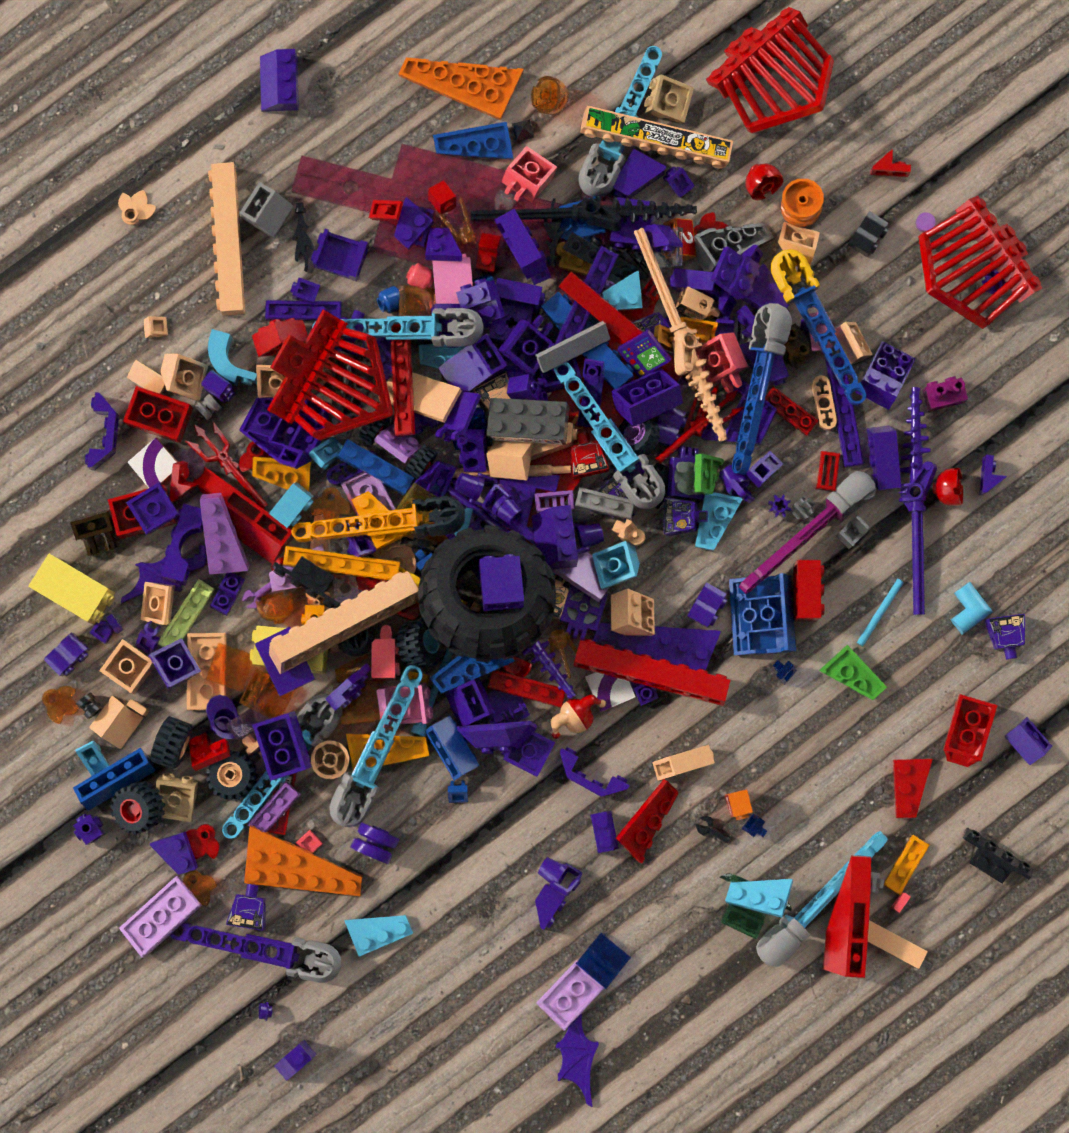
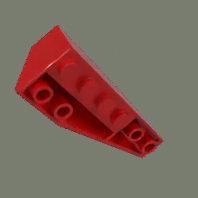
(253, 524)
(849, 923)

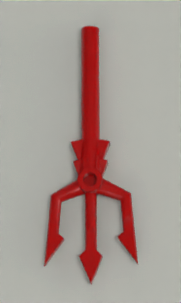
(698, 425)
(225, 461)

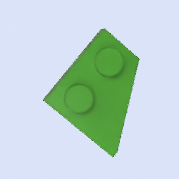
(706, 473)

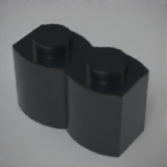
(868, 233)

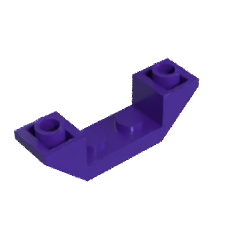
(593, 381)
(97, 457)
(615, 784)

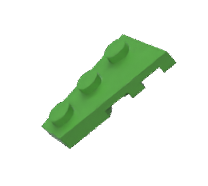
(854, 673)

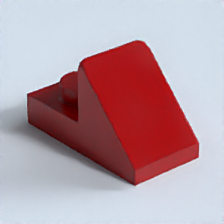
(885, 167)
(386, 211)
(487, 252)
(179, 485)

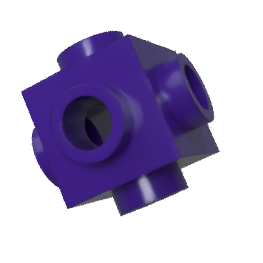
(95, 831)

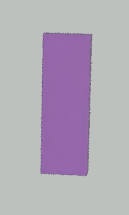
(275, 807)

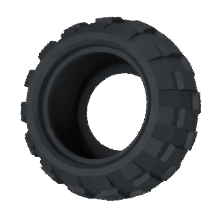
(485, 634)

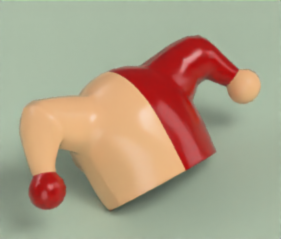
(576, 715)

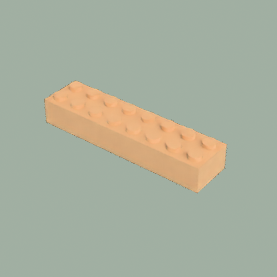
(343, 622)

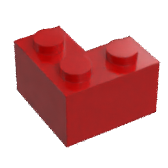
(271, 337)

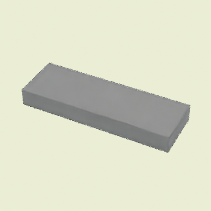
(604, 503)

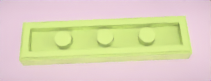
(187, 613)

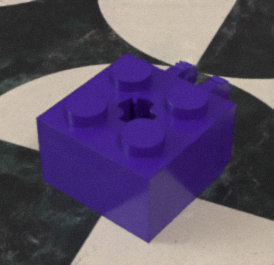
(513, 313)
(524, 334)

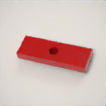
(799, 418)

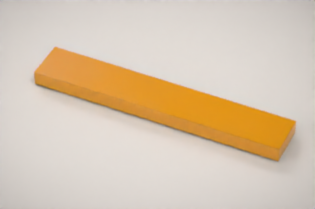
(343, 563)

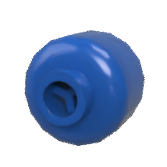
(389, 300)

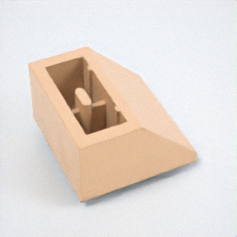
(632, 614)

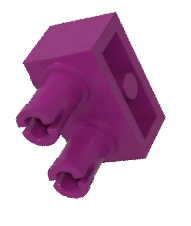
(945, 394)

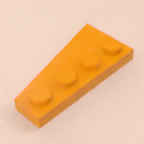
(403, 749)

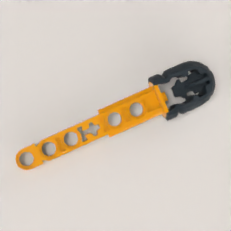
(450, 511)

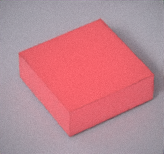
(309, 842)
(900, 902)

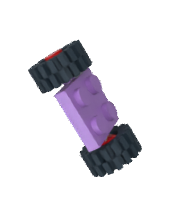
(401, 447)

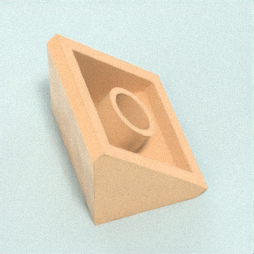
(853, 342)
(268, 381)
(510, 459)
(157, 603)
(116, 722)

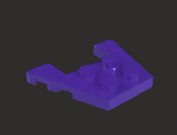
(734, 426)
(523, 495)

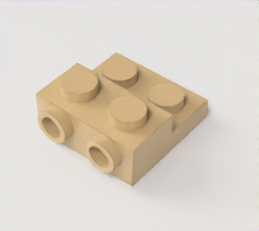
(668, 99)
(178, 796)

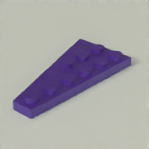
(676, 645)

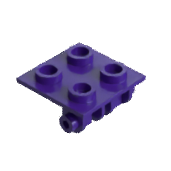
(507, 708)

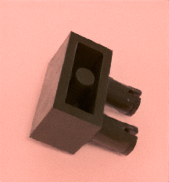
(798, 348)
(94, 524)

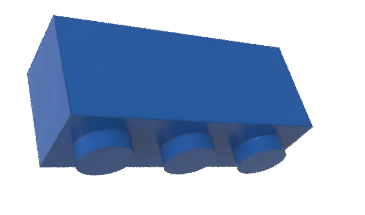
(452, 748)

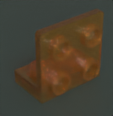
(263, 696)
(363, 708)

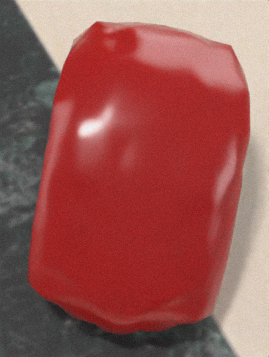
(518, 668)

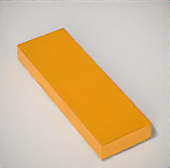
(906, 864)

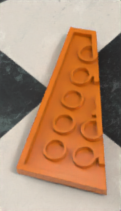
(470, 84)
(290, 866)

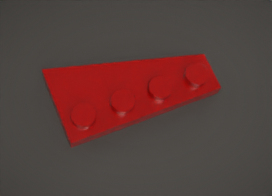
(642, 827)

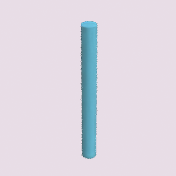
(880, 612)

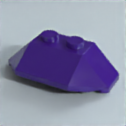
(498, 736)

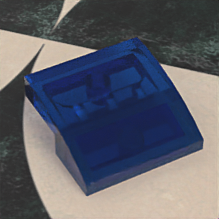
(603, 960)

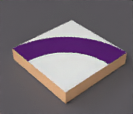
(153, 463)
(610, 689)

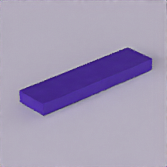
(300, 309)

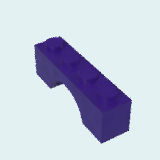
(175, 567)

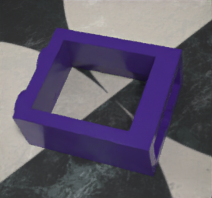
(520, 294)

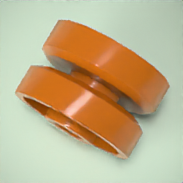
(802, 202)

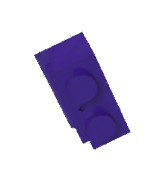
(604, 831)

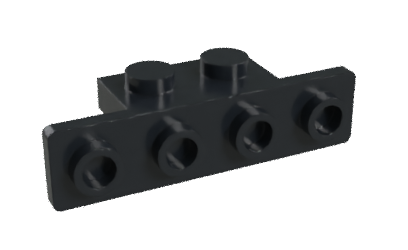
(588, 248)
(311, 578)
(993, 859)

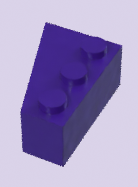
(520, 244)
(884, 457)

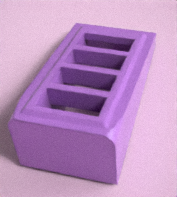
(539, 496)

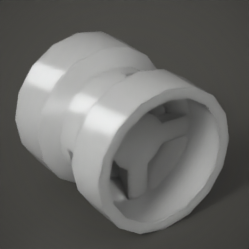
(211, 404)

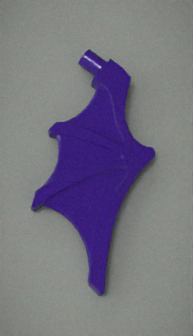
(150, 573)
(577, 1057)

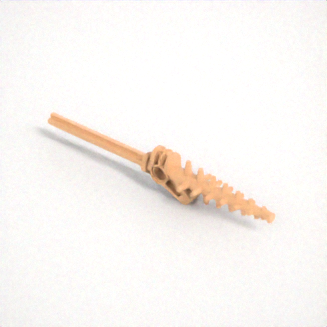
(684, 342)

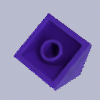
(174, 663)

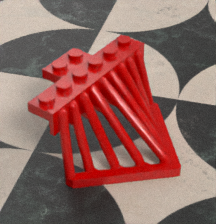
(756, 49)
(999, 247)
(304, 363)

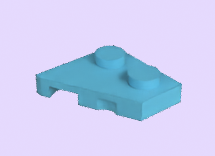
(625, 294)

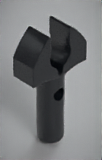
(712, 830)

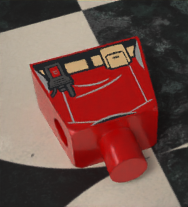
(587, 457)

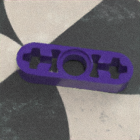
(342, 478)

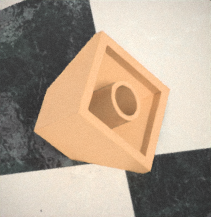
(799, 239)
(183, 375)

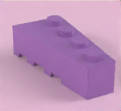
(221, 539)

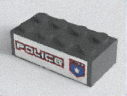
(528, 421)

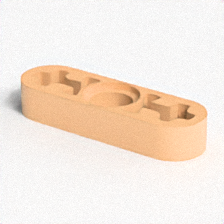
(831, 415)

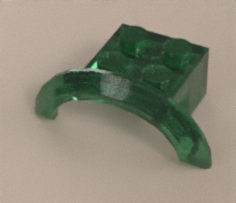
(740, 918)

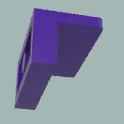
(1028, 741)

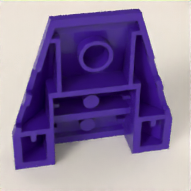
(281, 440)

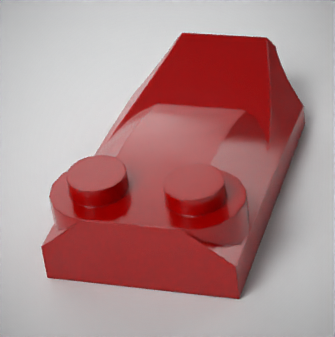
(969, 730)

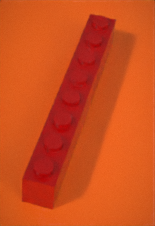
(652, 672)

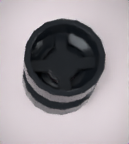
(89, 705)

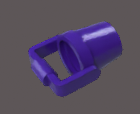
(736, 484)
(472, 486)
(505, 506)
(588, 536)
(555, 872)

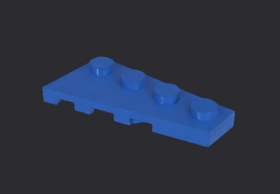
(480, 142)
(464, 670)

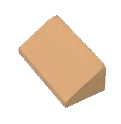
(146, 378)

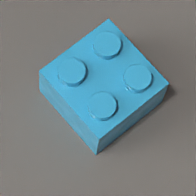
(291, 504)

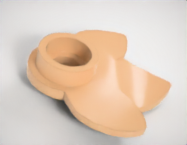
(137, 205)

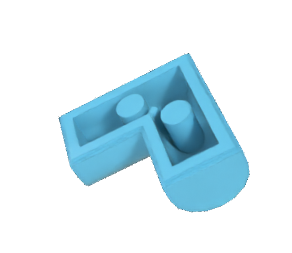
(975, 608)

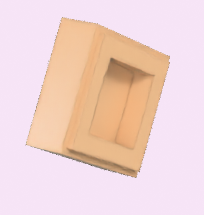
(138, 707)

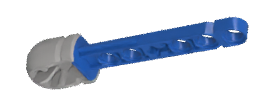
(769, 335)

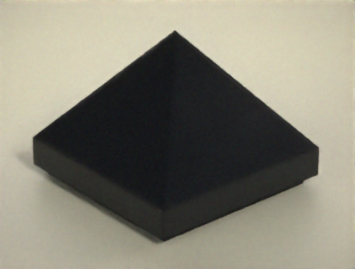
(522, 130)

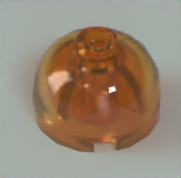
(549, 95)
(275, 607)

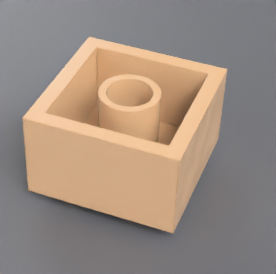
(128, 667)

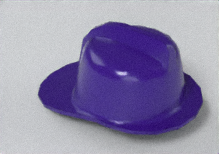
(220, 712)

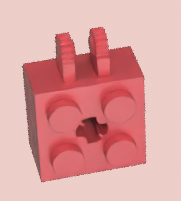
(528, 175)
(723, 360)
(385, 656)

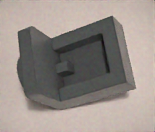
(853, 531)

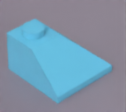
(616, 564)

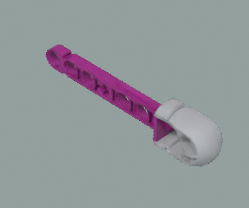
(846, 500)

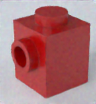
(442, 197)

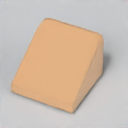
(155, 327)

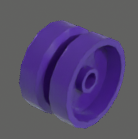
(376, 840)

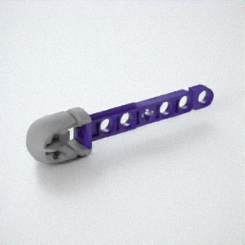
(285, 956)

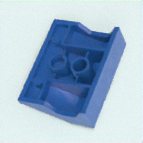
(763, 617)

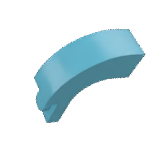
(218, 351)

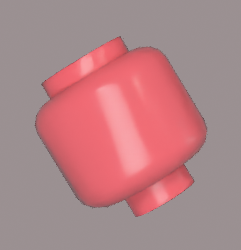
(420, 276)

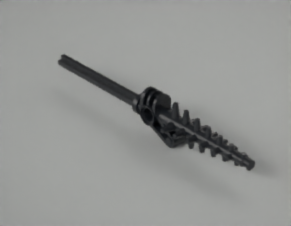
(594, 212)

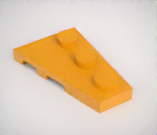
(280, 475)
(368, 503)

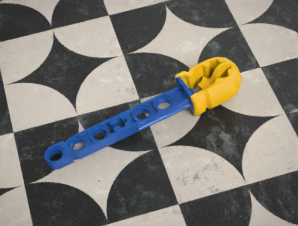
(806, 298)

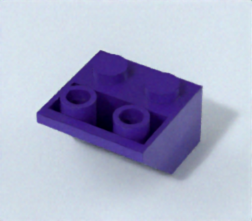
(470, 702)

